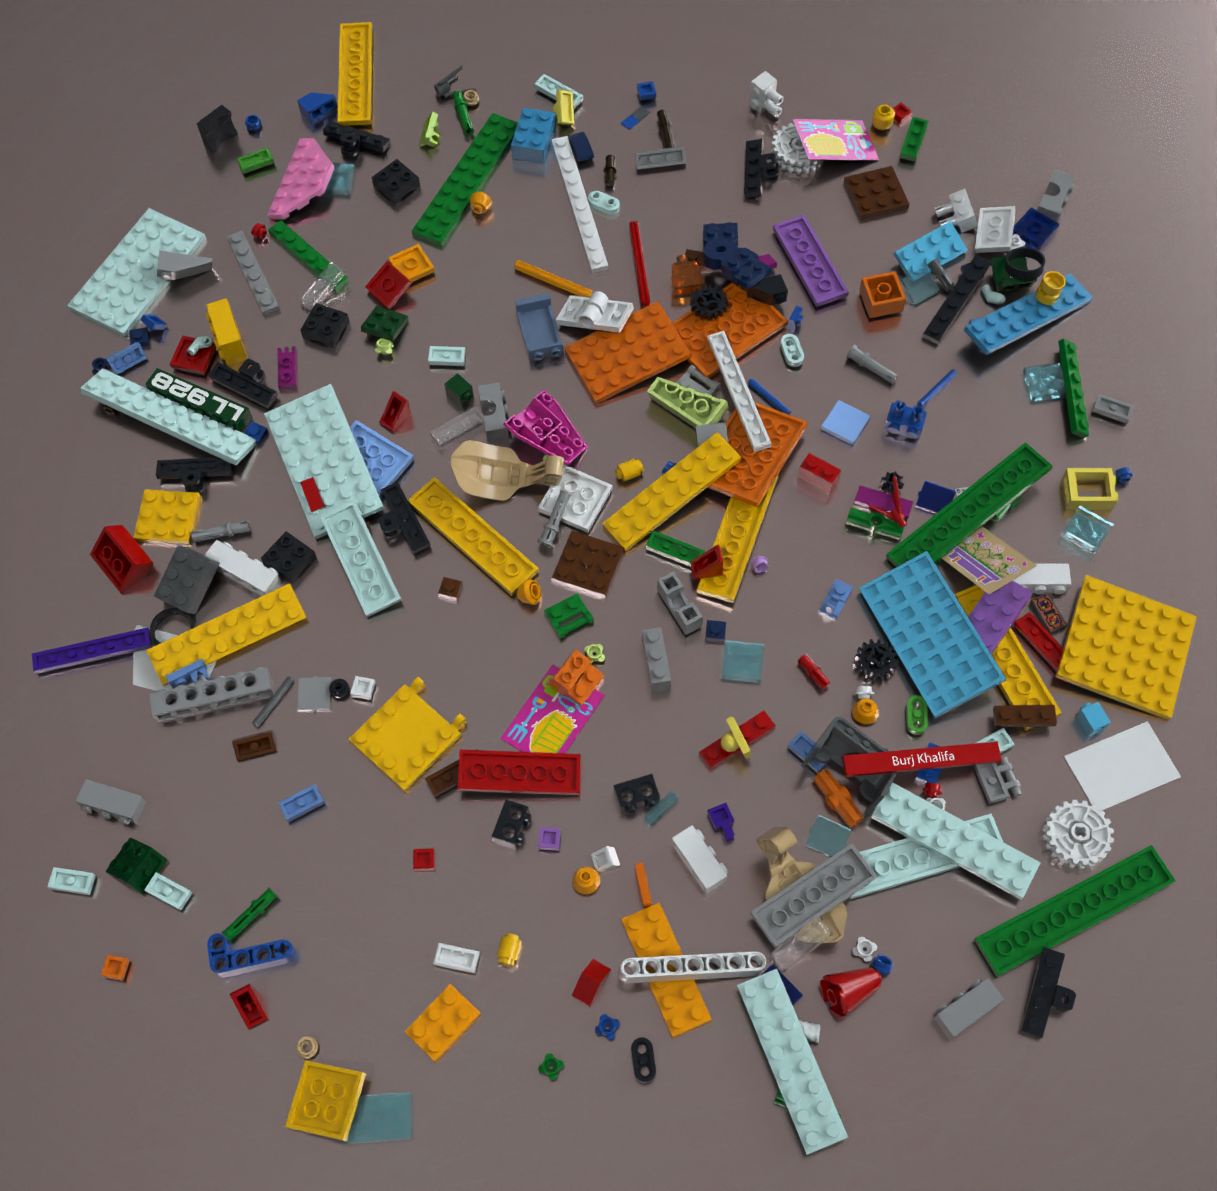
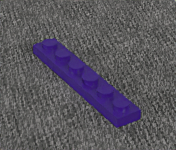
(91, 650)

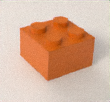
(882, 294)

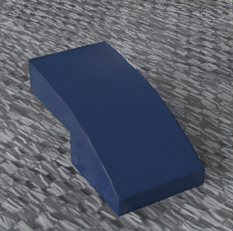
(581, 146)

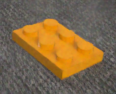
(442, 1023)

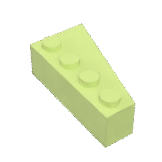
(687, 403)

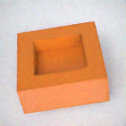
(115, 967)

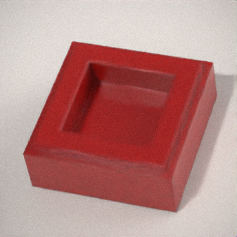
(902, 113)
(423, 859)

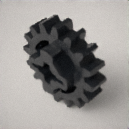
(709, 302)
(879, 652)

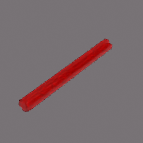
(639, 264)

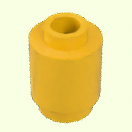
(629, 469)
(508, 949)

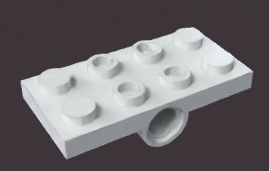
(595, 313)

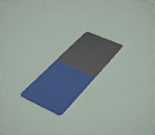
(635, 117)

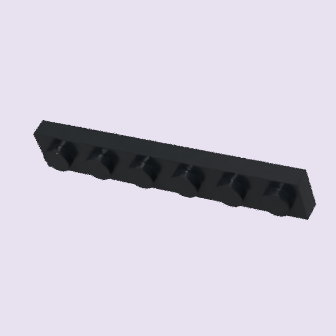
(956, 299)

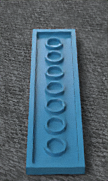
(1025, 317)

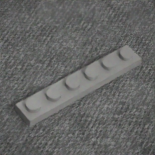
(253, 273)

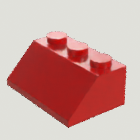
(120, 557)

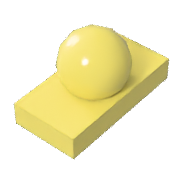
(564, 107)
(733, 740)

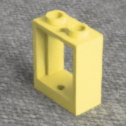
(1089, 503)

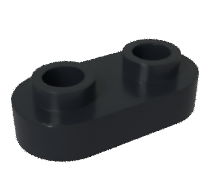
(643, 1060)

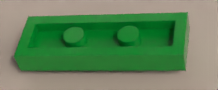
(914, 139)
(673, 548)

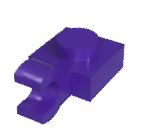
(722, 819)

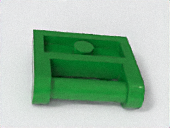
(565, 611)

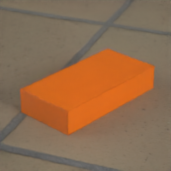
(643, 885)

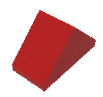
(396, 412)
(708, 564)
(590, 982)
(249, 1005)

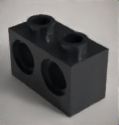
(634, 788)
(506, 823)

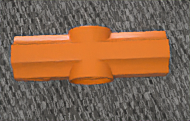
(838, 798)

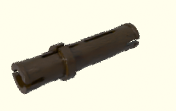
(665, 127)

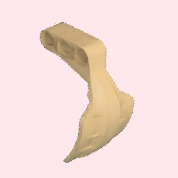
(498, 473)
(786, 870)

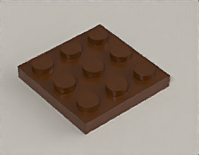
(876, 192)
(588, 564)

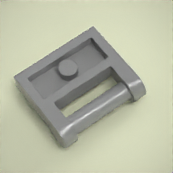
(686, 381)

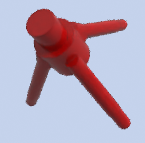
(896, 514)

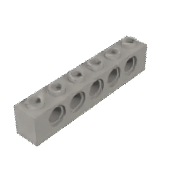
(221, 698)

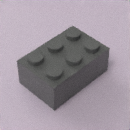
(186, 579)

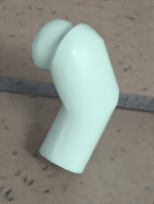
(992, 297)
(199, 343)

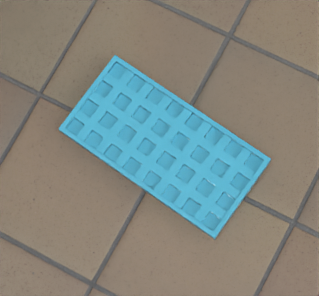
(932, 634)

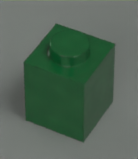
(459, 389)

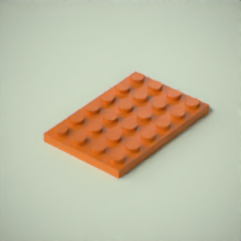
(744, 323)
(618, 361)
(757, 470)

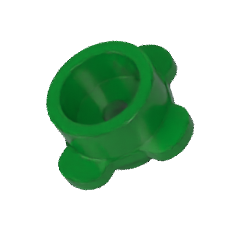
(550, 1060)

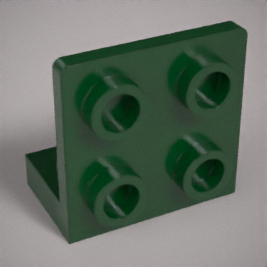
(1003, 280)
(136, 864)

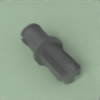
(941, 274)

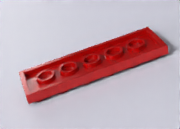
(519, 772)

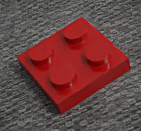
(388, 284)
(195, 364)

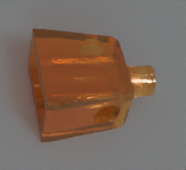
(685, 277)

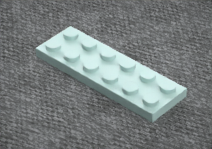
(360, 558)

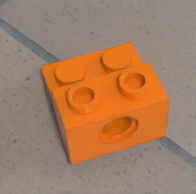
(568, 674)

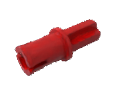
(814, 671)

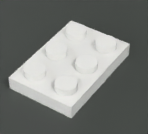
(995, 229)

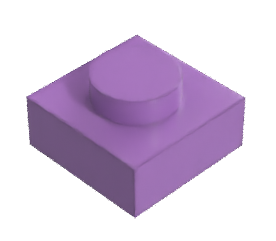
(549, 838)

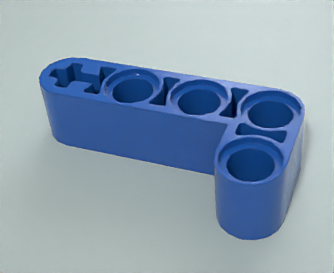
(252, 953)

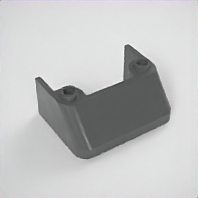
(845, 739)

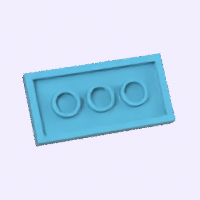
(941, 243)

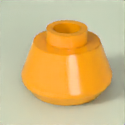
(480, 202)
(529, 592)
(865, 711)
(586, 885)

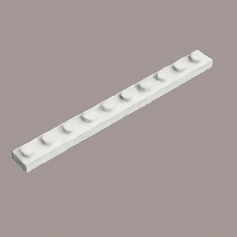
(579, 205)

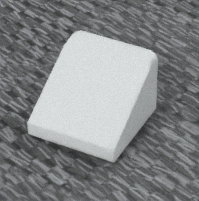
(605, 859)

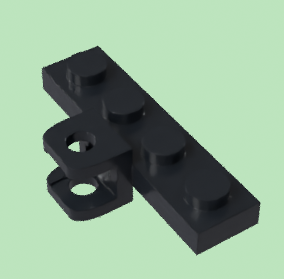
(355, 138)
(757, 168)
(245, 382)
(193, 470)
(402, 519)
(1046, 993)

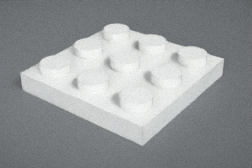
(586, 498)

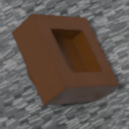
(450, 588)

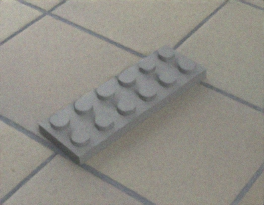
(813, 895)

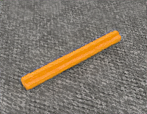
(552, 279)

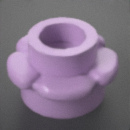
(759, 564)

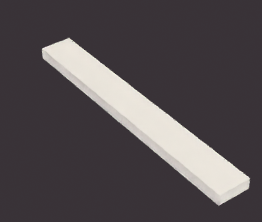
(739, 391)

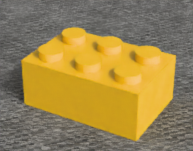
(225, 332)

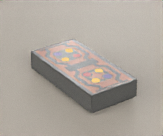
(1048, 613)

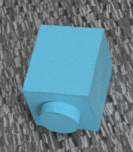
(1093, 718)

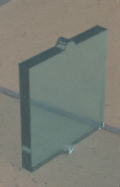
(920, 285)
(827, 836)

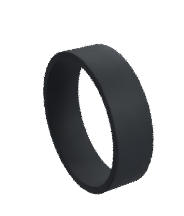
(1024, 274)
(165, 613)

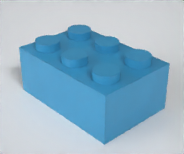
(533, 135)

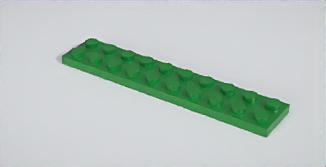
(465, 179)
(973, 507)
(1074, 910)

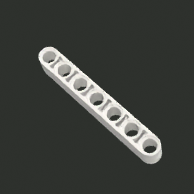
(701, 962)

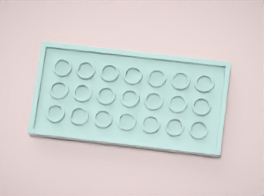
(128, 277)
(320, 445)

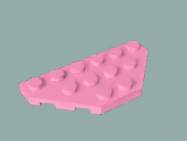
(303, 179)

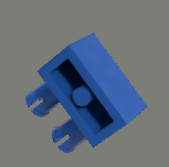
(905, 420)

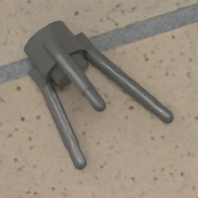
(442, 87)

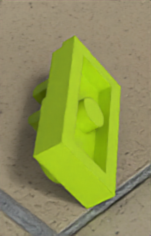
(428, 131)

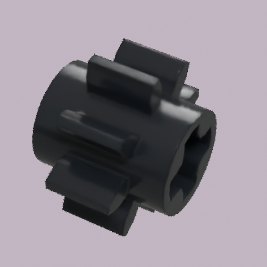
(887, 482)

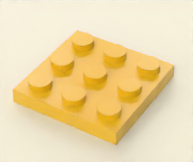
(167, 517)
(325, 1100)

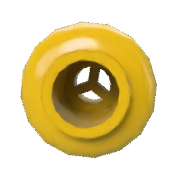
(883, 117)

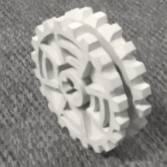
(790, 151)
(1080, 850)

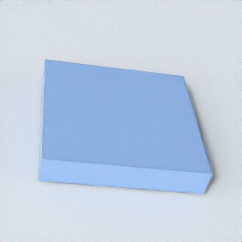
(845, 422)

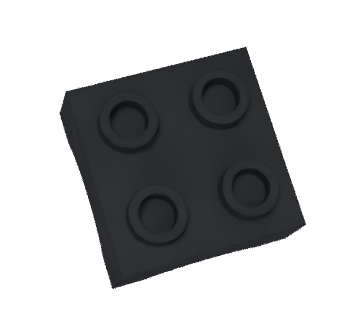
(216, 128)
(395, 181)
(324, 325)
(288, 557)

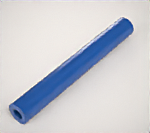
(943, 382)
(767, 395)

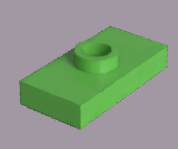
(255, 160)

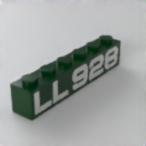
(199, 399)

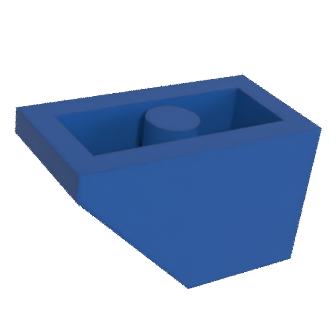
(316, 105)

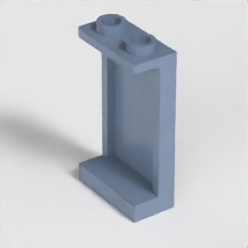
(539, 327)

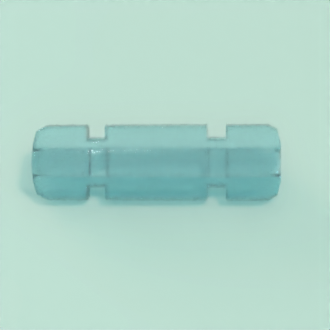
(661, 808)

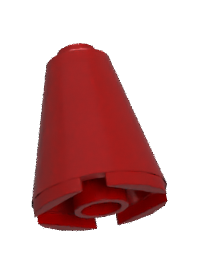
(849, 989)

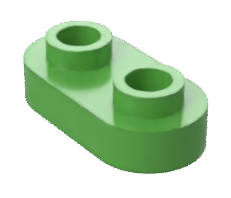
(916, 716)

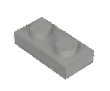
(1113, 408)

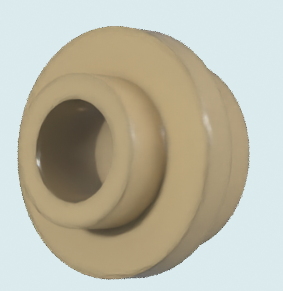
(471, 97)
(301, 1044)

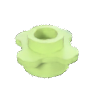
(384, 346)
(594, 648)

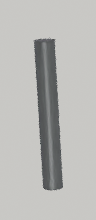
(273, 701)

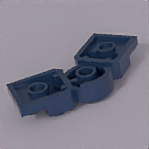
(736, 263)

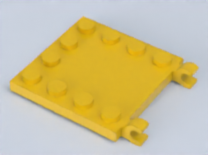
(406, 736)

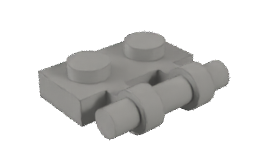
(993, 783)

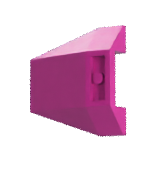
(547, 428)

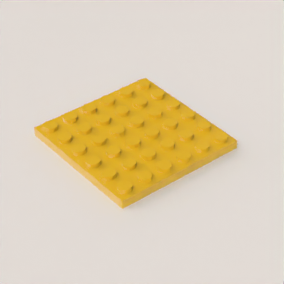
(1126, 647)

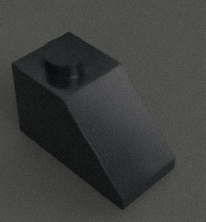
(769, 290)

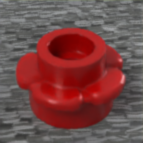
(259, 231)
(932, 790)

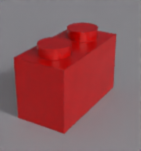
(819, 473)

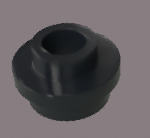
(339, 693)

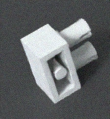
(764, 95)
(961, 206)

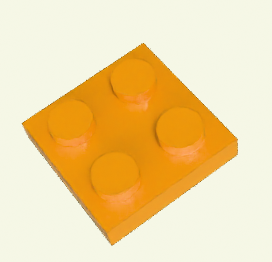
(412, 263)

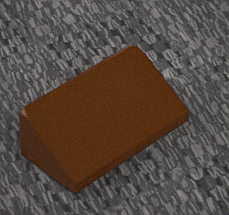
(254, 745)

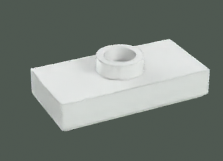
(456, 958)

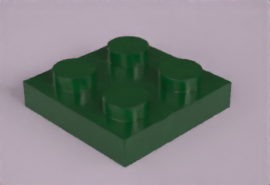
(384, 323)

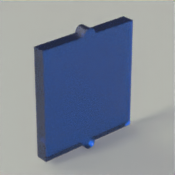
(934, 497)

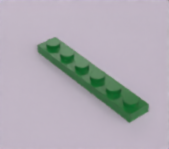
(302, 250)
(1073, 388)

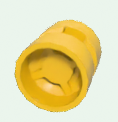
(1050, 288)

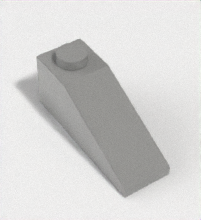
(178, 265)

